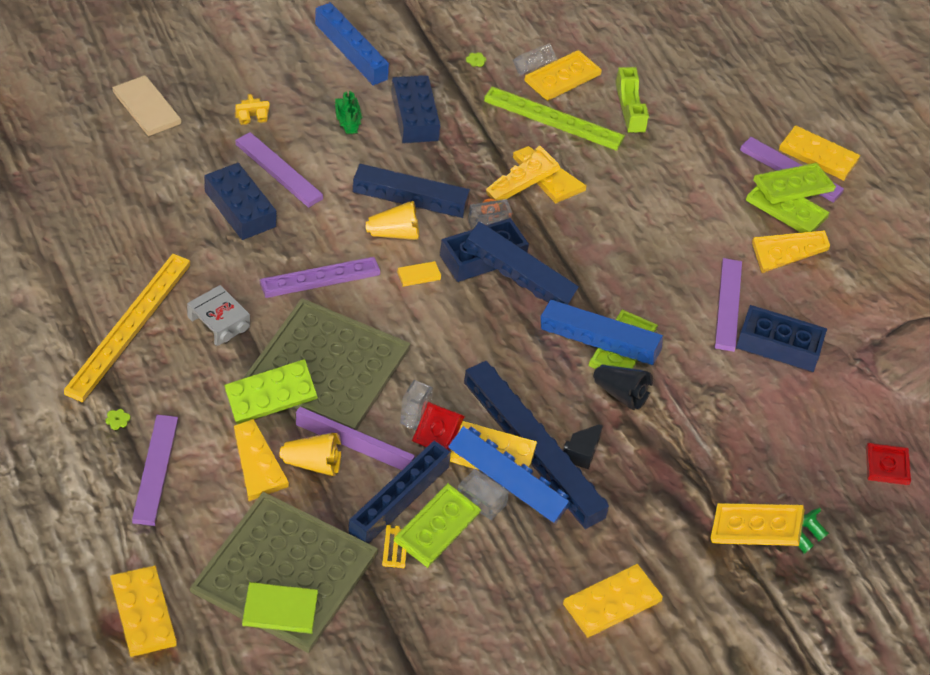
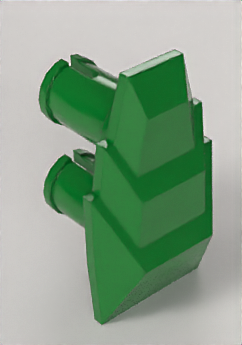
(348, 112)
(814, 527)

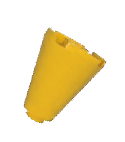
(395, 223)
(314, 453)

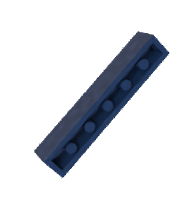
(405, 188)
(519, 265)
(399, 492)

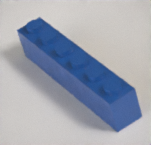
(352, 43)
(601, 332)
(509, 474)

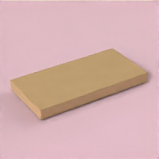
(146, 105)

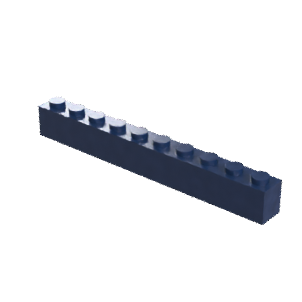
(548, 458)

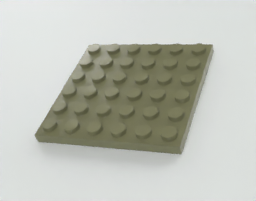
(343, 356)
(285, 549)

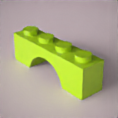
(634, 112)

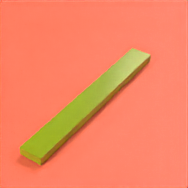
(554, 118)

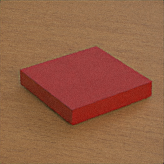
(438, 425)
(888, 464)

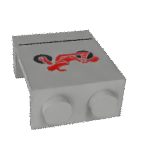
(220, 314)

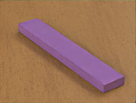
(779, 162)
(279, 169)
(319, 277)
(728, 305)
(354, 439)
(155, 470)

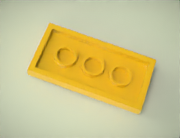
(562, 75)
(815, 149)
(519, 447)
(758, 524)
(612, 600)
(143, 611)

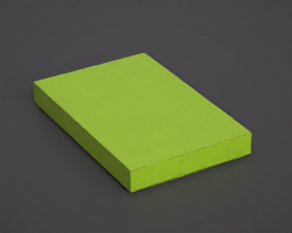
(280, 607)

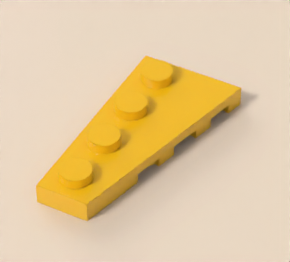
(526, 174)
(788, 248)
(257, 461)

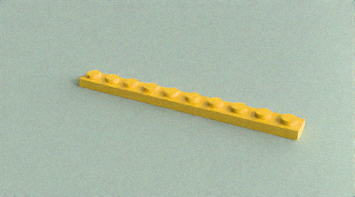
(126, 328)

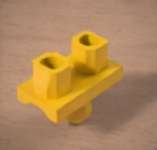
(251, 107)

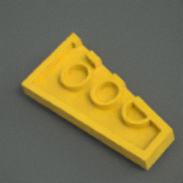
(559, 184)

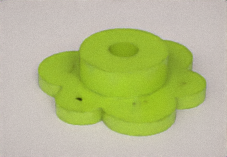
(476, 59)
(117, 419)

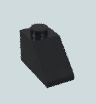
(583, 446)

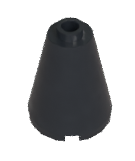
(625, 384)

